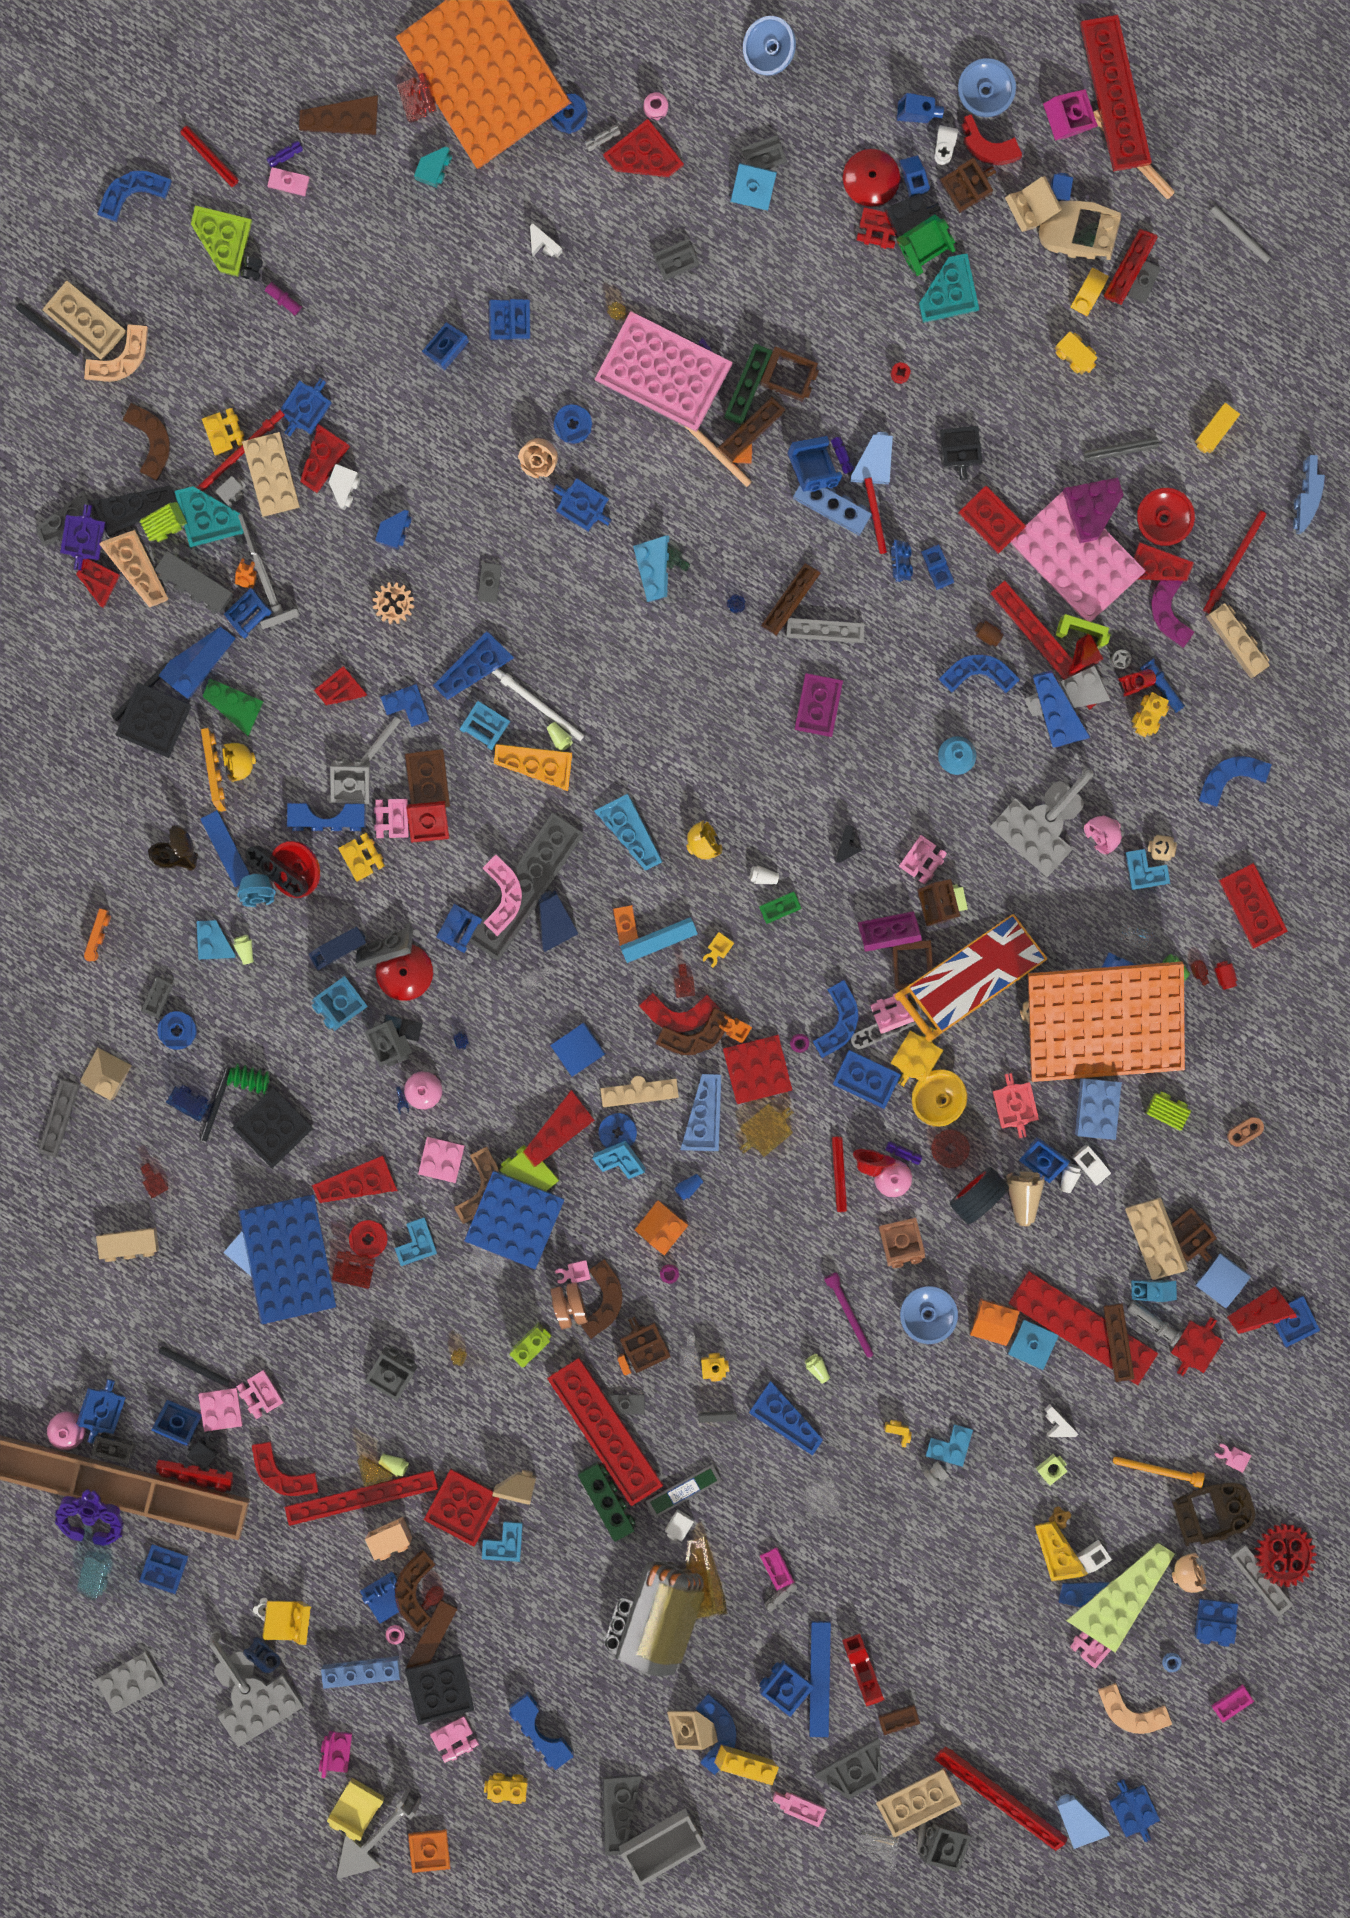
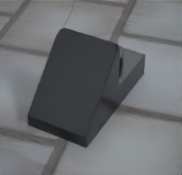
(846, 851)
(406, 1027)

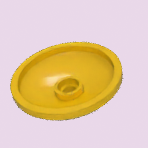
(928, 1098)

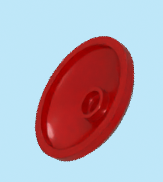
(868, 190)
(1175, 507)
(294, 855)
(411, 985)

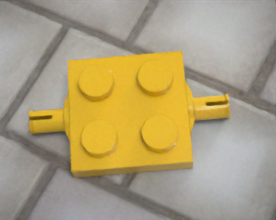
(916, 1057)

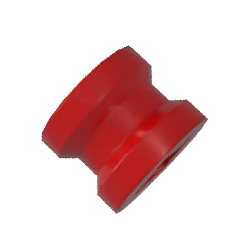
(898, 375)

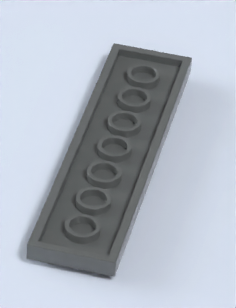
(535, 874)

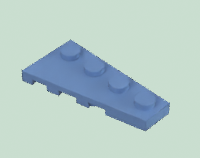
(704, 1120)

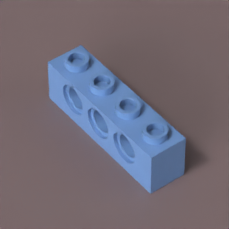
(837, 515)
(361, 1672)

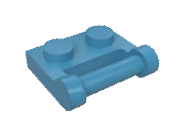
(488, 719)

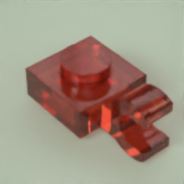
(684, 985)
(154, 1183)

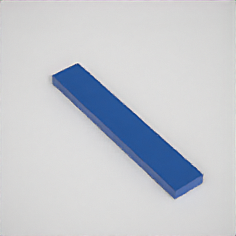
(820, 1678)

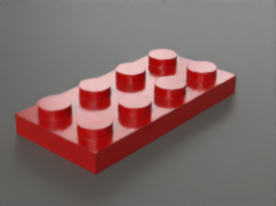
(1252, 905)

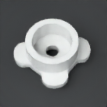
(259, 1609)

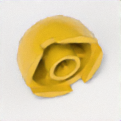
(238, 761)
(702, 841)

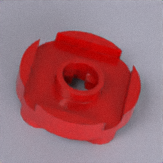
(376, 1231)

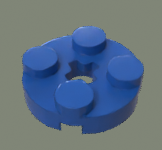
(573, 123)
(582, 429)
(169, 1038)
(612, 1122)

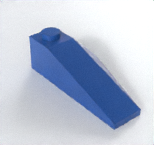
(194, 664)

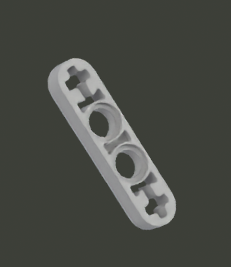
(884, 1035)

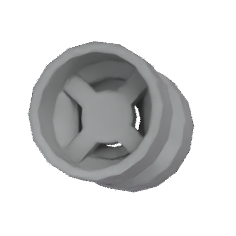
(935, 1474)

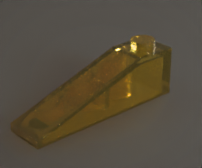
(700, 1561)

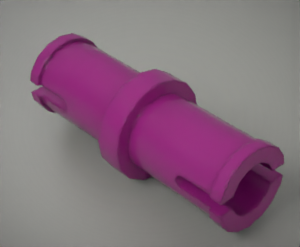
(283, 298)

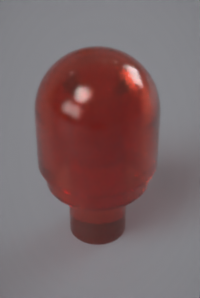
(1200, 971)
(433, 1597)

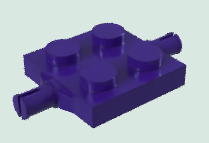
(82, 537)

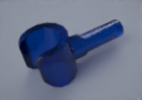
(402, 1103)

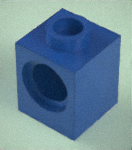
(1062, 186)

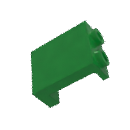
(925, 243)

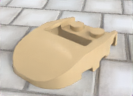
(1059, 230)

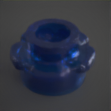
(731, 603)
(460, 1040)

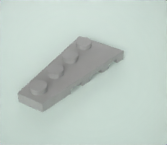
(1081, 690)

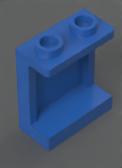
(813, 464)

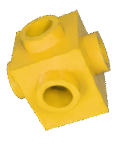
(715, 1374)

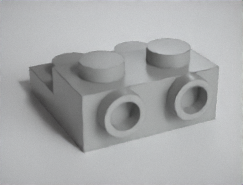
(350, 781)

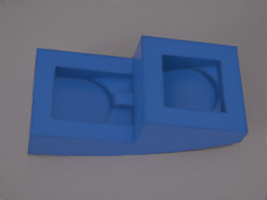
(937, 567)

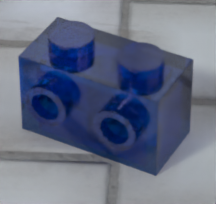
(189, 1103)

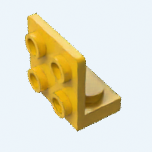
(286, 1621)

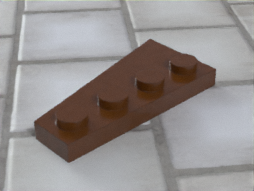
(345, 117)

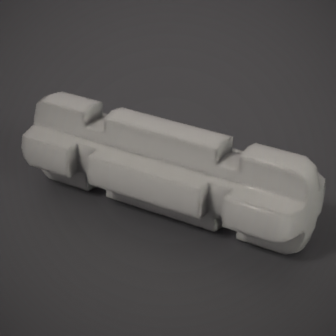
(602, 138)
(780, 1596)

